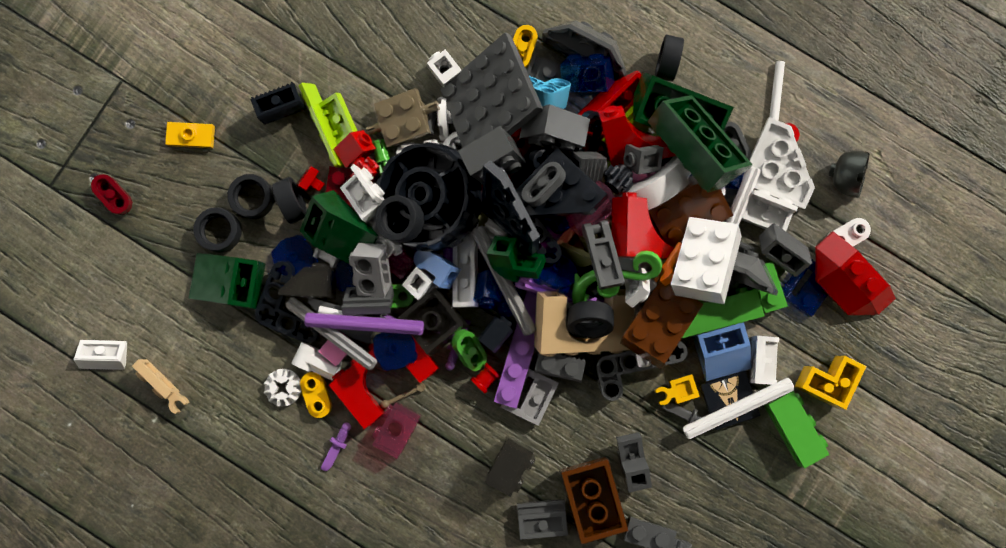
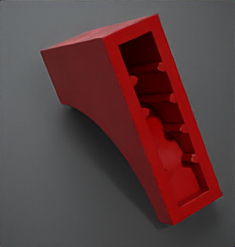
(620, 132)
(633, 229)

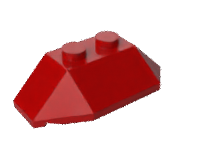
(619, 94)
(850, 278)

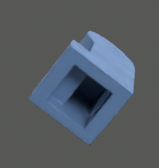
(439, 266)

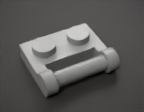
(536, 398)

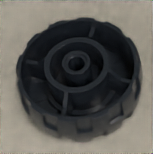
(443, 189)

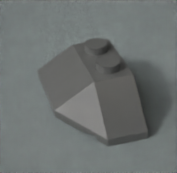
(584, 40)
(753, 272)

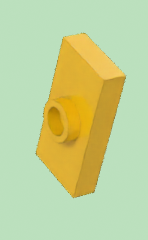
(190, 135)

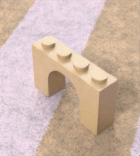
(551, 329)

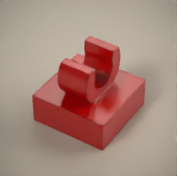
(309, 179)

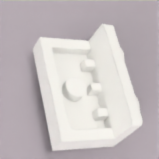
(362, 193)
(766, 210)

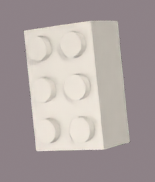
(706, 260)

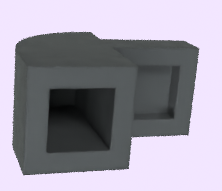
(633, 462)

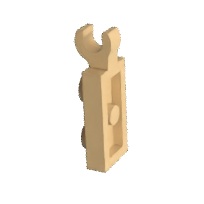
(161, 385)

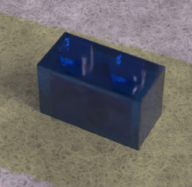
(588, 73)

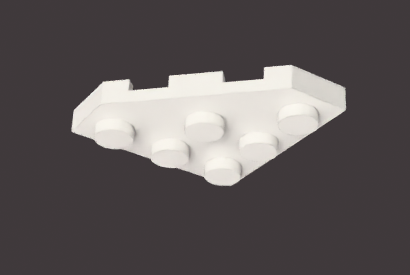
(781, 164)

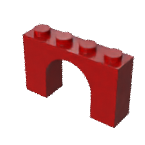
(353, 390)

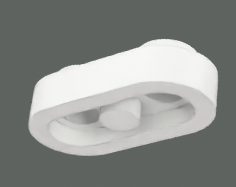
(849, 233)

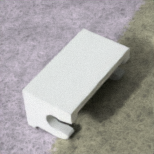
(763, 360)

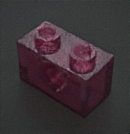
(392, 443)

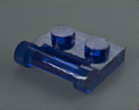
(809, 296)

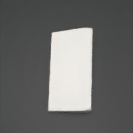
(101, 354)

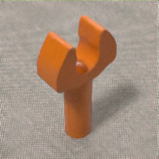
(667, 267)

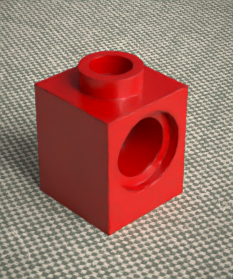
(354, 146)

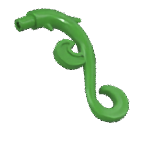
(582, 283)

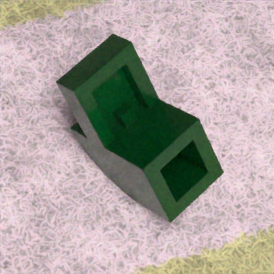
(510, 262)

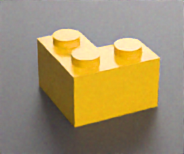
(836, 385)

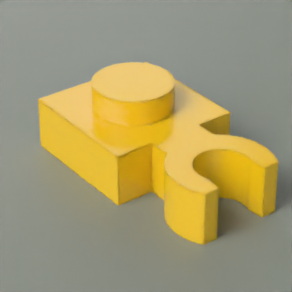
(680, 389)

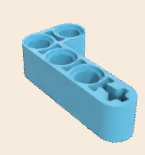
(552, 92)

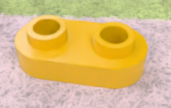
(525, 48)
(316, 394)

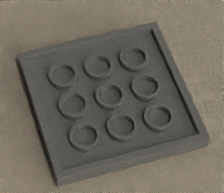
(491, 93)

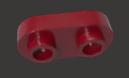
(112, 195)

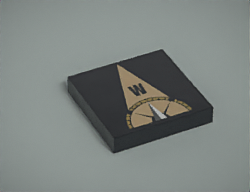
(726, 391)

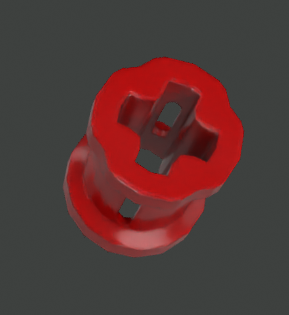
(485, 378)

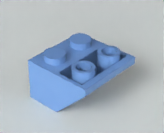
(723, 351)

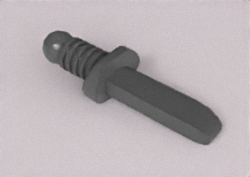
(681, 412)

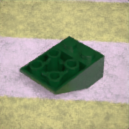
(335, 226)
(227, 280)

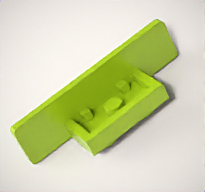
(330, 118)

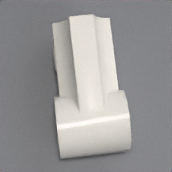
(310, 359)

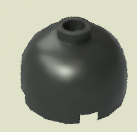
(850, 172)

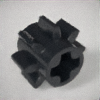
(618, 178)

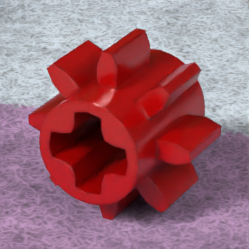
(369, 164)

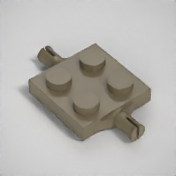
(402, 118)

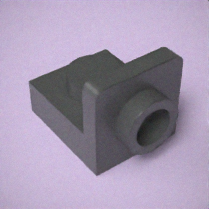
(643, 159)

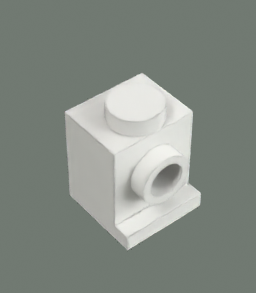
(443, 60)
(423, 284)

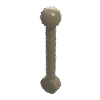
(419, 387)

